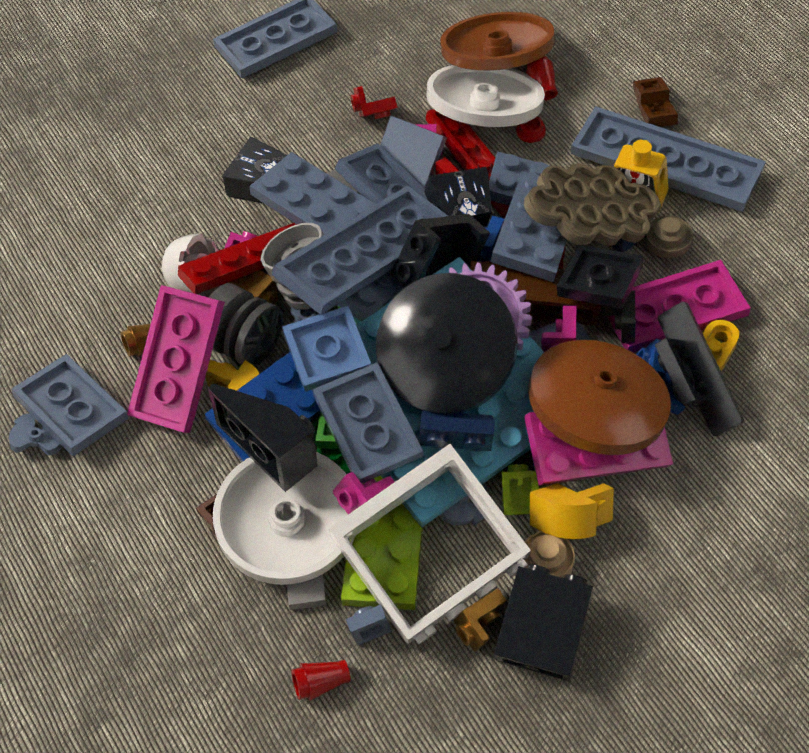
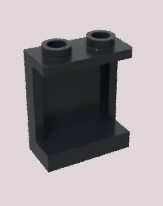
(436, 244)
(544, 622)

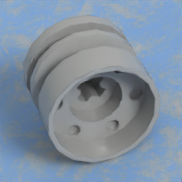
(284, 245)

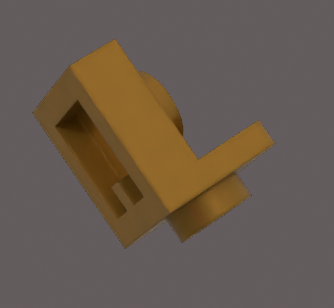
(476, 617)

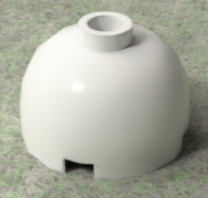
(183, 251)

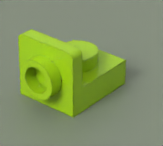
(516, 489)

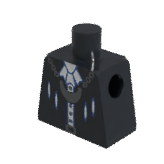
(248, 166)
(461, 193)

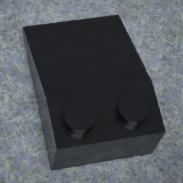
(267, 433)

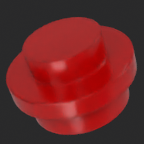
(531, 131)

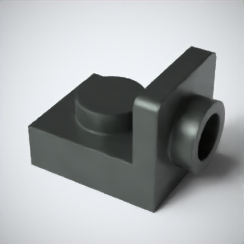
(624, 318)

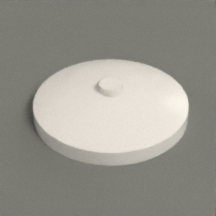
(485, 97)
(278, 532)

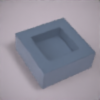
(368, 624)

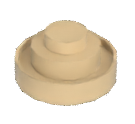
(551, 552)

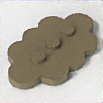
(592, 204)

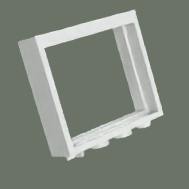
(399, 492)

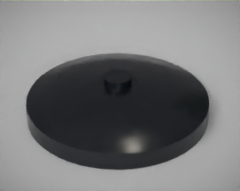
(447, 343)

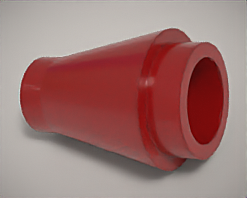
(543, 72)
(319, 678)

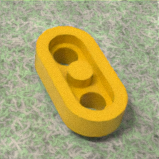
(724, 331)

